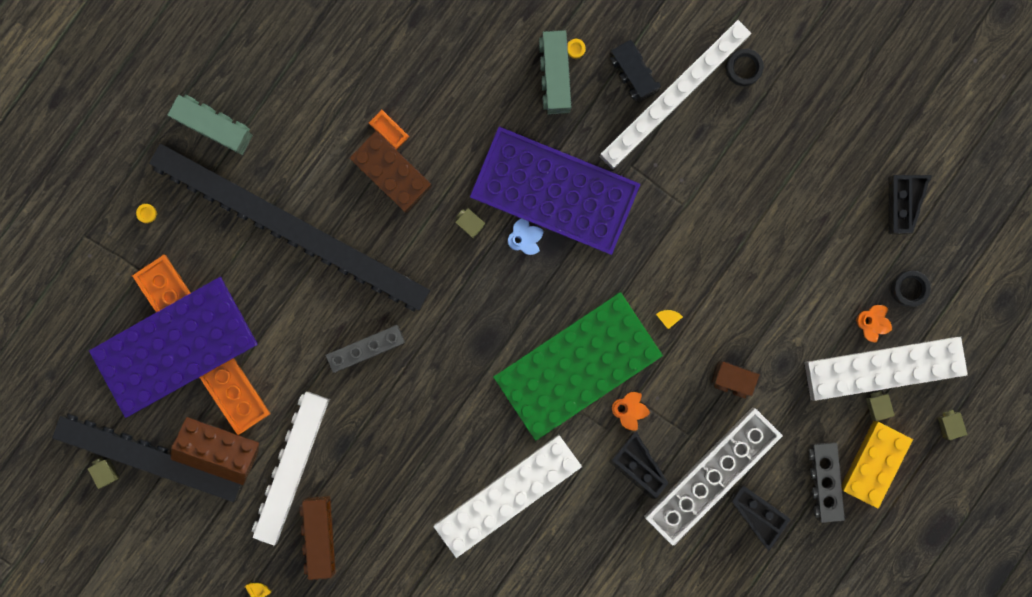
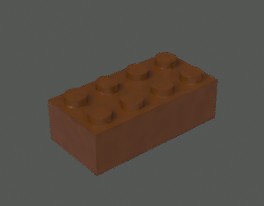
(391, 172)
(214, 451)
(318, 538)

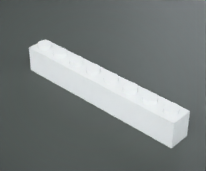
(290, 469)

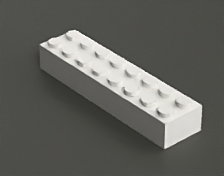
(885, 368)
(712, 476)
(507, 496)

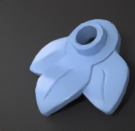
(528, 236)

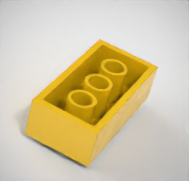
(876, 464)

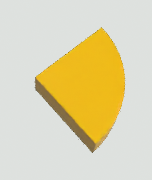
(669, 317)
(257, 590)

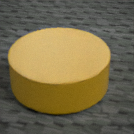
(576, 48)
(146, 213)

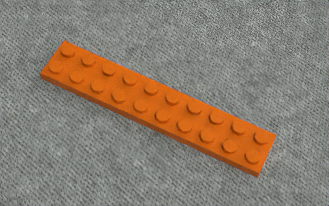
(225, 383)

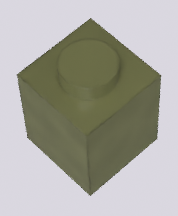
(469, 222)
(880, 406)
(952, 425)
(103, 472)

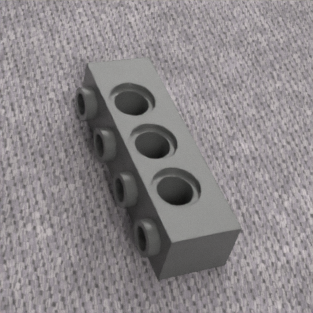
(365, 349)
(835, 510)

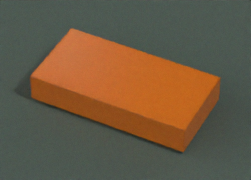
(388, 129)

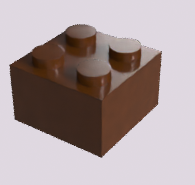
(734, 378)

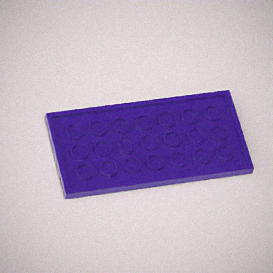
(555, 190)
(173, 347)

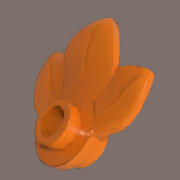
(877, 322)
(633, 410)

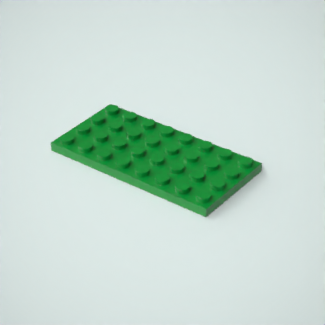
(578, 366)

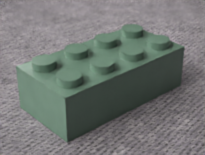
(556, 69)
(214, 126)

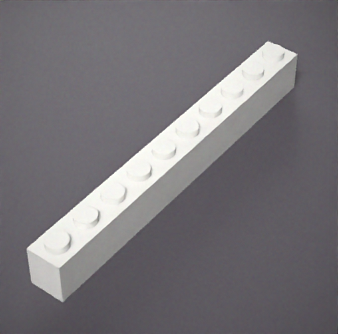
(675, 94)

